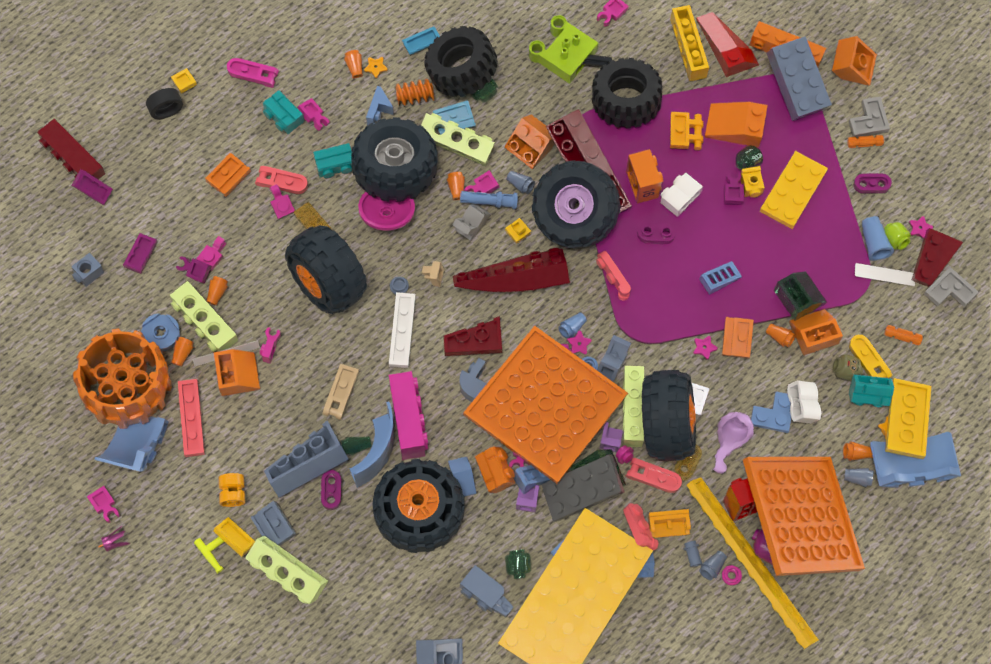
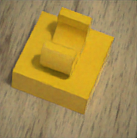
(518, 230)

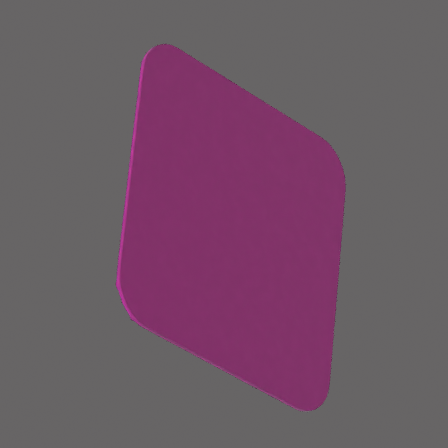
(666, 291)

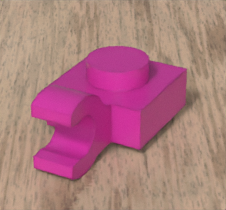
(282, 204)
(212, 255)
(267, 350)

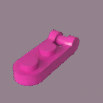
(252, 71)

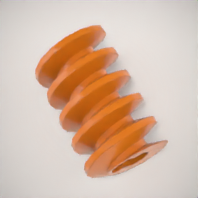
(414, 92)

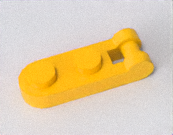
(869, 357)

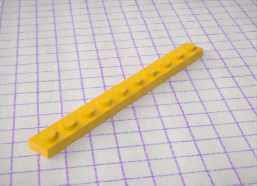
(752, 563)

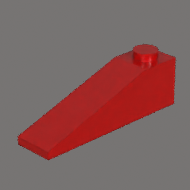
(727, 47)

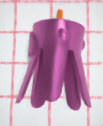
(108, 540)

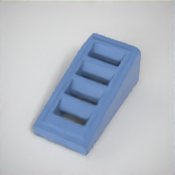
(710, 287)

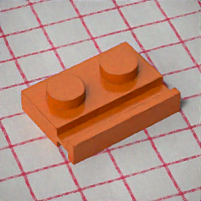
(228, 174)
(737, 337)

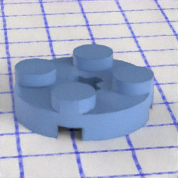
(161, 322)

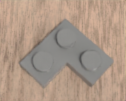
(873, 121)
(951, 284)

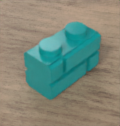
(282, 112)
(333, 160)
(871, 390)

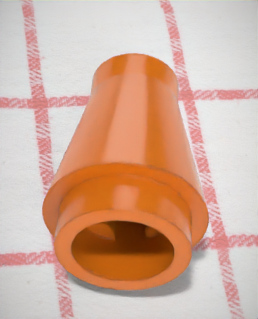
(354, 63)
(456, 184)
(216, 290)
(782, 335)
(181, 350)
(856, 451)

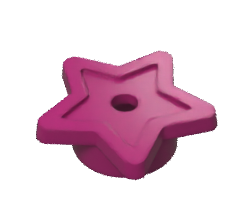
(915, 227)
(705, 342)
(574, 343)

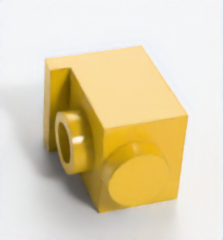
(749, 176)

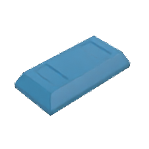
(420, 40)

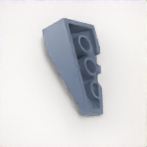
(439, 651)

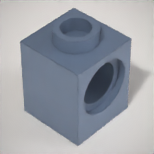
(87, 262)

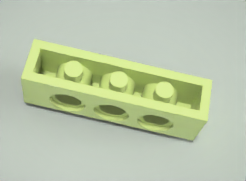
(480, 155)
(186, 295)
(632, 406)
(296, 570)

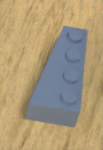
(306, 461)

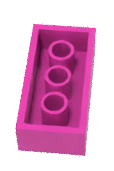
(407, 415)

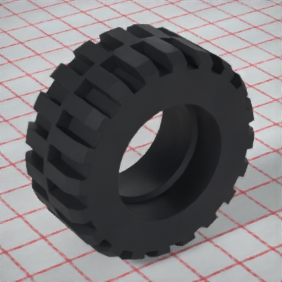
(454, 46)
(627, 74)

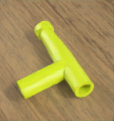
(206, 551)

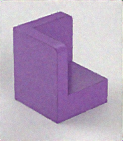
(611, 438)
(527, 501)

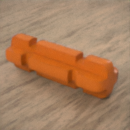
(865, 141)
(904, 335)

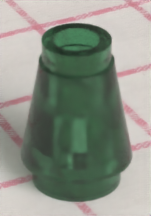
(355, 444)

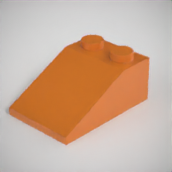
(736, 122)

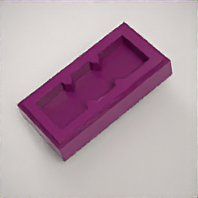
(92, 187)
(140, 253)

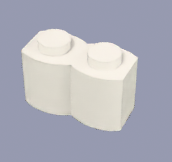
(681, 194)
(804, 402)

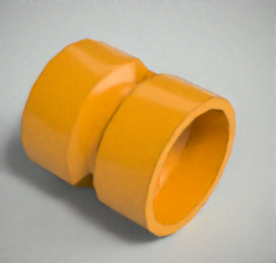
(232, 492)

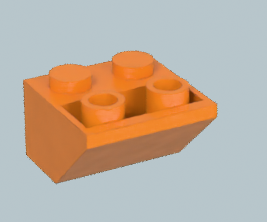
(530, 141)
(816, 331)
(236, 371)

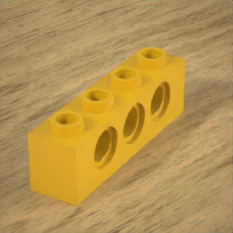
(689, 43)

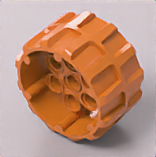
(112, 348)

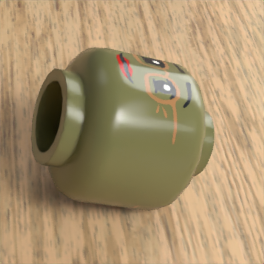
(847, 366)

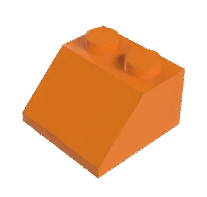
(854, 61)

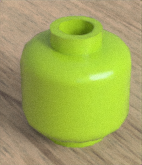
(897, 235)

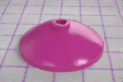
(384, 214)

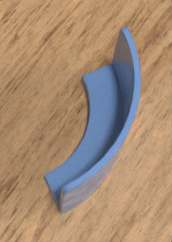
(135, 445)
(380, 450)
(898, 469)

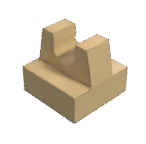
(434, 273)

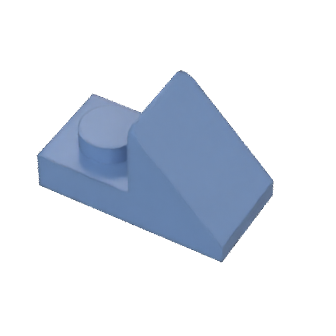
(379, 104)
(528, 477)

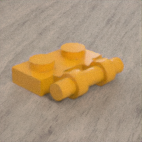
(680, 127)

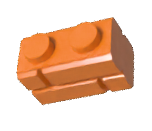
(495, 469)

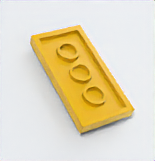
(793, 190)
(908, 419)

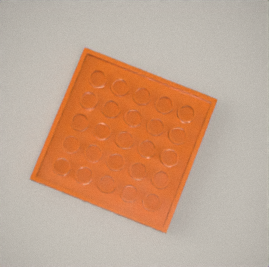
(545, 404)
(803, 515)

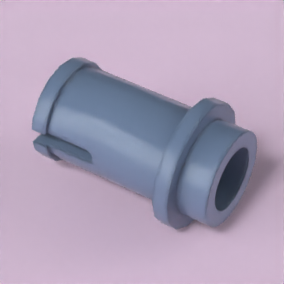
(693, 553)

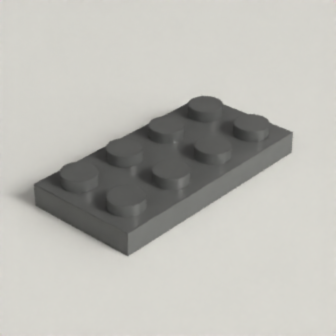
(583, 488)

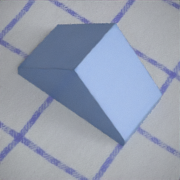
(463, 473)

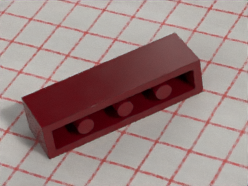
(68, 150)

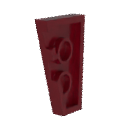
(934, 256)
(481, 339)

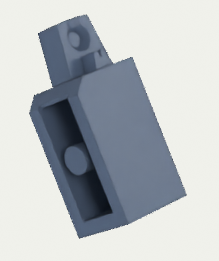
(485, 591)

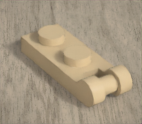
(341, 391)

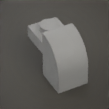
(472, 221)

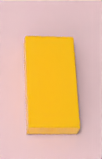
(234, 536)

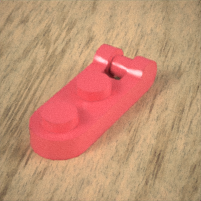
(285, 180)
(614, 275)
(654, 476)
(639, 526)

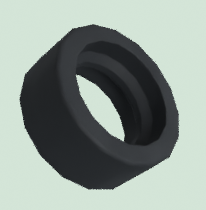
(164, 103)

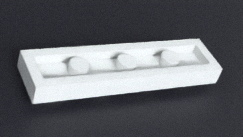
(402, 330)

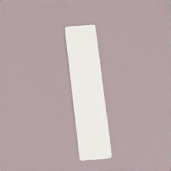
(884, 274)
(210, 357)

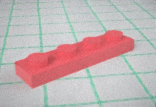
(191, 418)

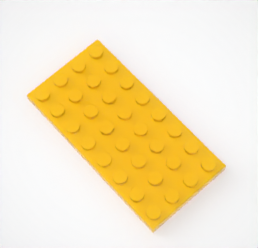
(576, 594)

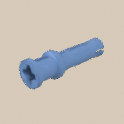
(498, 199)

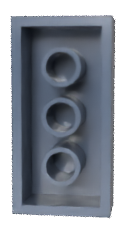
(798, 78)

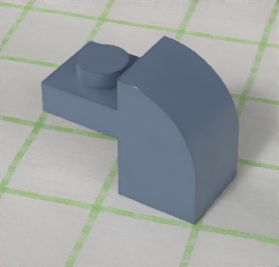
(614, 358)
(469, 382)

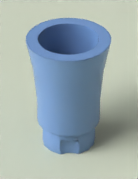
(876, 239)

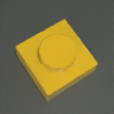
(183, 80)

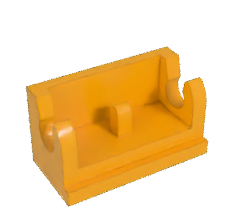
(669, 523)

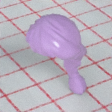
(732, 433)

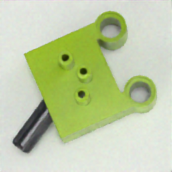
(568, 52)

